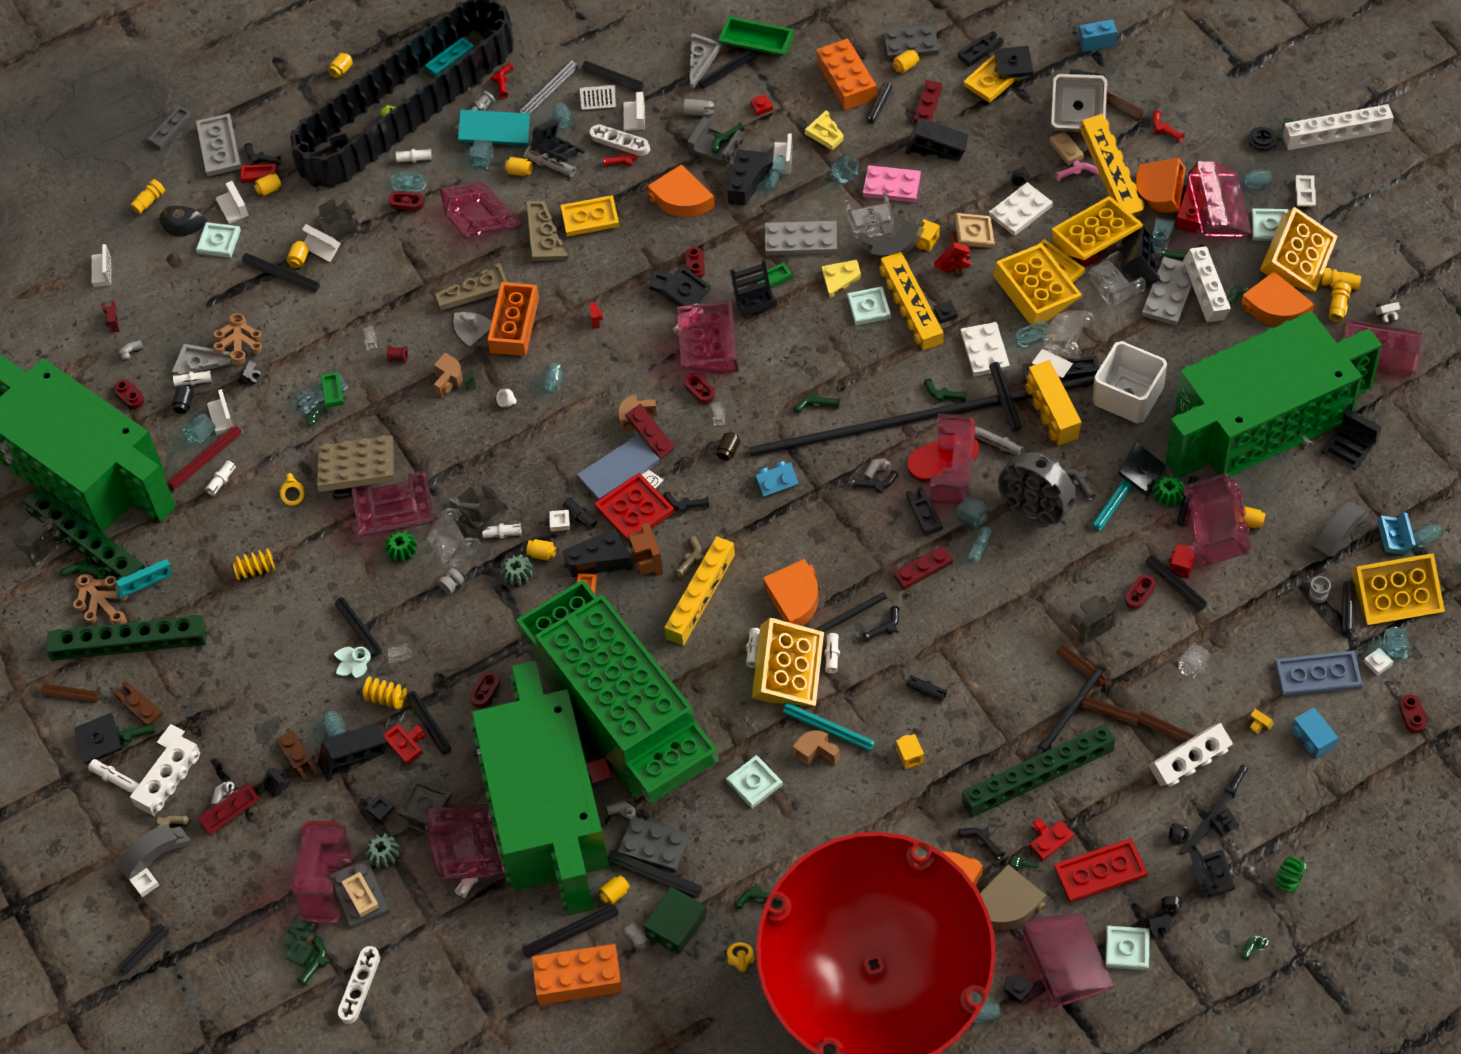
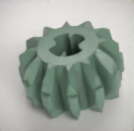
(516, 570)
(381, 851)

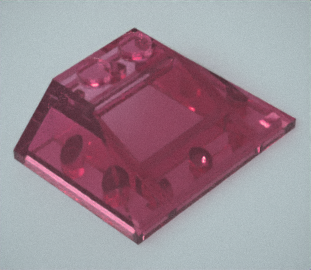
(476, 209)
(393, 505)
(463, 842)

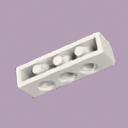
(1206, 284)
(166, 764)
(1163, 768)

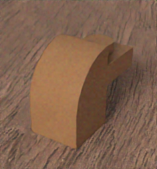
(449, 375)
(630, 403)
(814, 744)

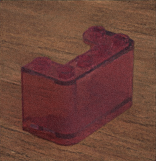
(957, 435)
(1218, 519)
(320, 850)

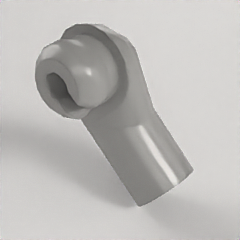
(130, 347)
(877, 465)
(222, 791)
(622, 808)

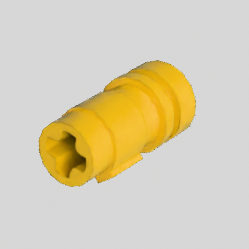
(146, 197)
(1331, 277)
(1340, 297)

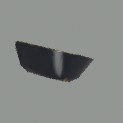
(186, 225)

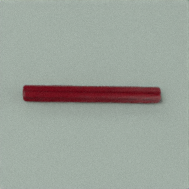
(204, 457)

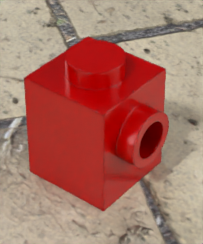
(1182, 561)

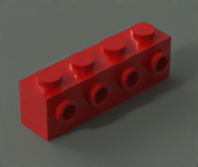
(1187, 216)

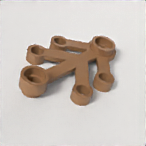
(237, 323)
(97, 597)

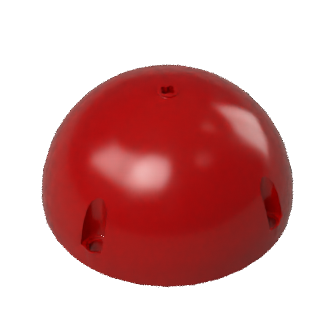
(866, 904)

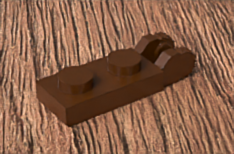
(138, 705)
(296, 754)

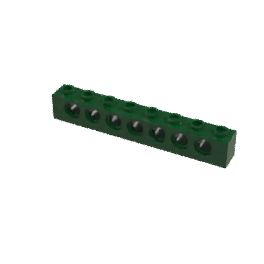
(45, 504)
(118, 642)
(1038, 770)

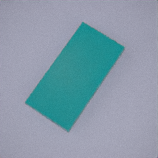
(495, 127)

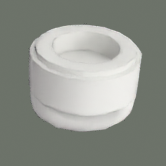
(505, 398)

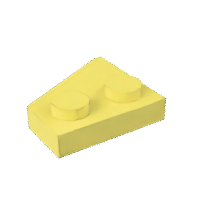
(825, 131)
(840, 275)

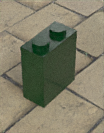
(675, 920)

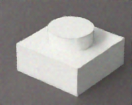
(559, 520)
(1378, 661)
(144, 882)

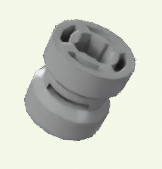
(450, 581)
(1319, 589)

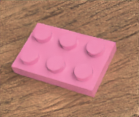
(898, 183)

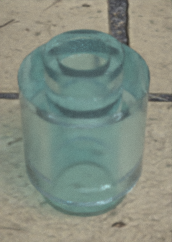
(562, 113)
(1257, 178)
(553, 377)
(1428, 534)
(333, 723)
(989, 1012)

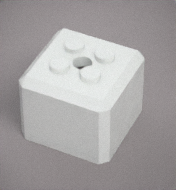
(1070, 88)
(1130, 371)

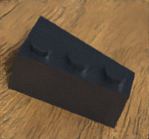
(936, 140)
(746, 174)
(1137, 256)
(597, 554)
(349, 748)

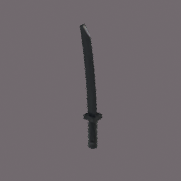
(1230, 791)

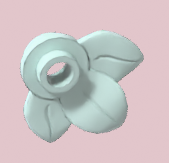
(350, 662)

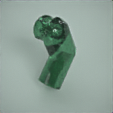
(1235, 292)
(313, 413)
(1253, 944)

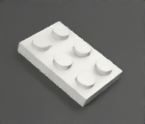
(1020, 209)
(984, 347)

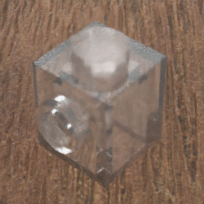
(1194, 661)

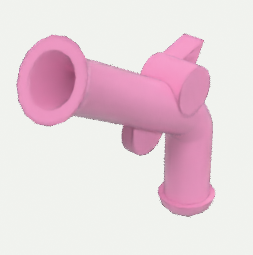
(1076, 169)

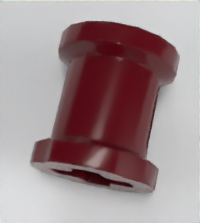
(397, 353)

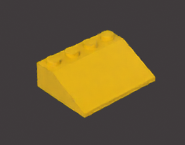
(1094, 229)
(1299, 250)
(1035, 283)
(1398, 589)
(787, 664)

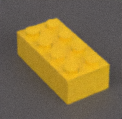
(1053, 403)

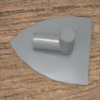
(471, 326)

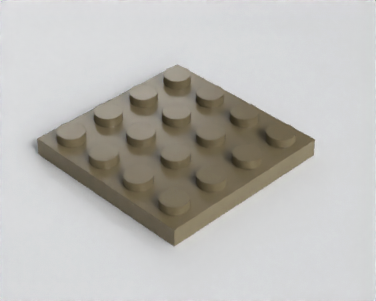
(355, 463)

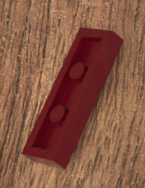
(928, 100)
(649, 431)
(923, 567)
(228, 808)

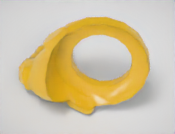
(291, 482)
(742, 960)

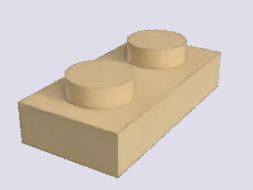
(1066, 148)
(360, 894)

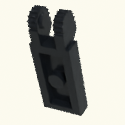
(980, 48)
(924, 512)

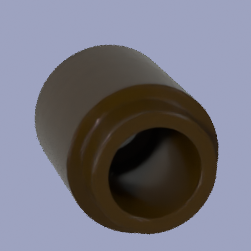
(728, 446)

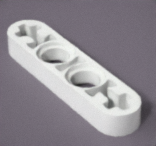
(620, 139)
(361, 985)

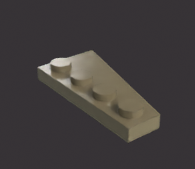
(543, 234)
(472, 289)

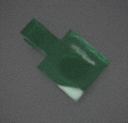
(298, 930)

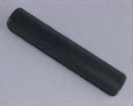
(879, 102)
(1184, 512)
(1348, 607)
(143, 948)

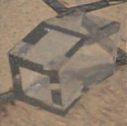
(371, 340)
(718, 414)
(400, 653)
(636, 936)

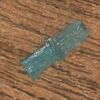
(775, 172)
(980, 544)

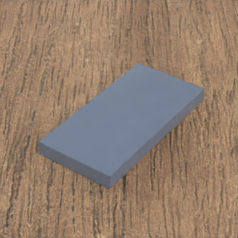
(618, 467)
(1318, 673)

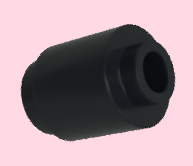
(182, 399)

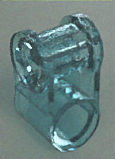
(1162, 232)

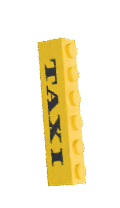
(1110, 164)
(911, 301)
(699, 591)

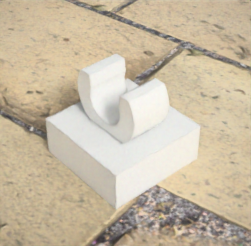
(1388, 310)

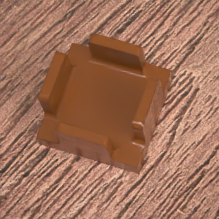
(646, 550)

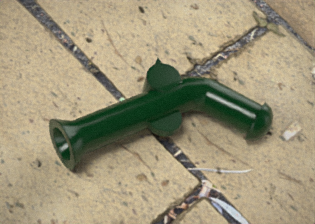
(724, 137)
(1176, 255)
(943, 393)
(816, 401)
(83, 568)
(131, 732)
(756, 893)
(315, 962)

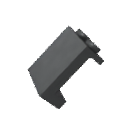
(702, 139)

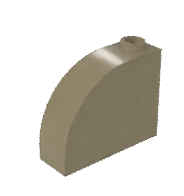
(1012, 900)

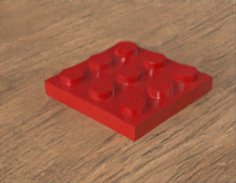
(634, 505)

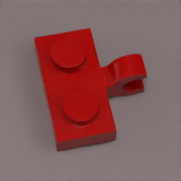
(954, 255)
(404, 743)
(1049, 839)

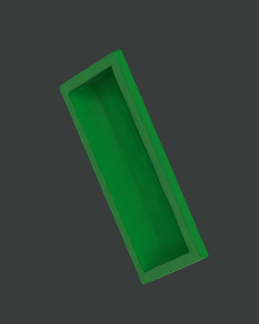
(756, 36)

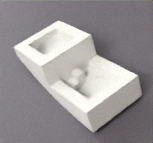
(1305, 191)

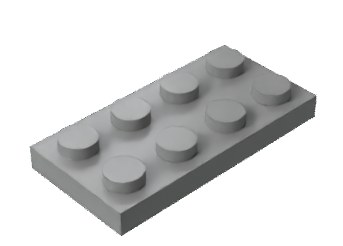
(218, 144)
(801, 238)
(1169, 294)

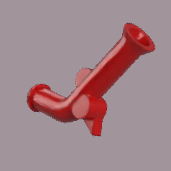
(501, 80)
(1160, 128)
(623, 158)

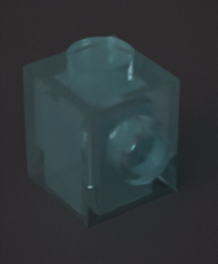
(481, 154)
(844, 168)
(199, 428)
(972, 512)
(1396, 643)

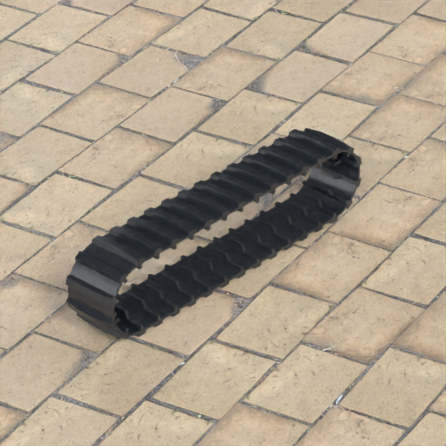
(413, 111)

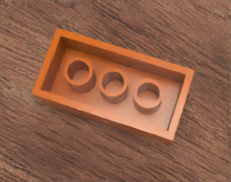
(846, 74)
(513, 319)
(577, 974)

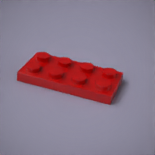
(1100, 870)

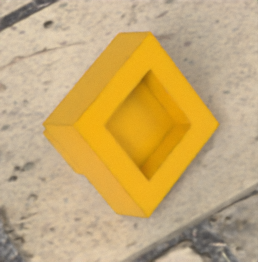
(1259, 721)

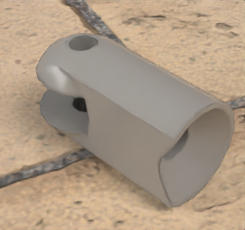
(695, 107)

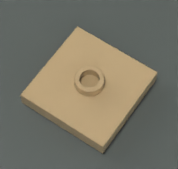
(974, 230)

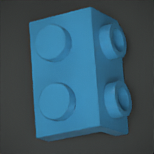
(776, 479)
(1396, 534)

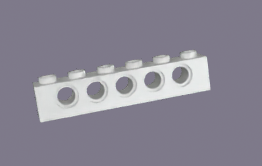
(1338, 127)

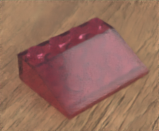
(1219, 200)
(708, 337)
(1399, 346)
(1066, 957)

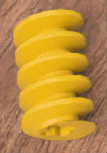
(253, 563)
(383, 694)

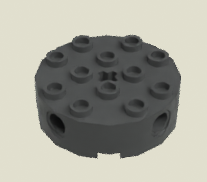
(1037, 489)

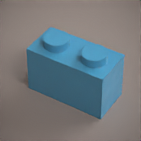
(1097, 35)
(1314, 733)

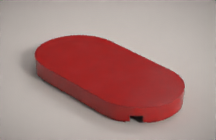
(930, 460)

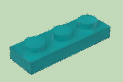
(447, 57)
(143, 578)

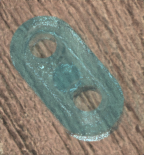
(408, 181)
(1031, 334)

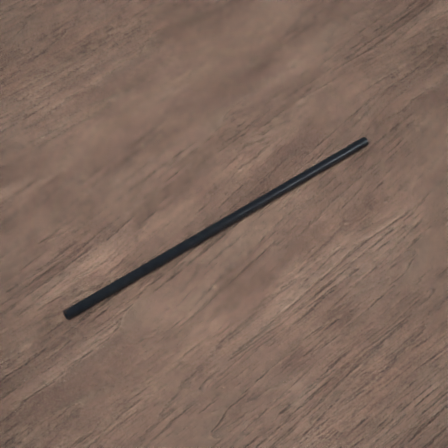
(904, 419)

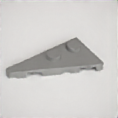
(702, 55)
(199, 359)

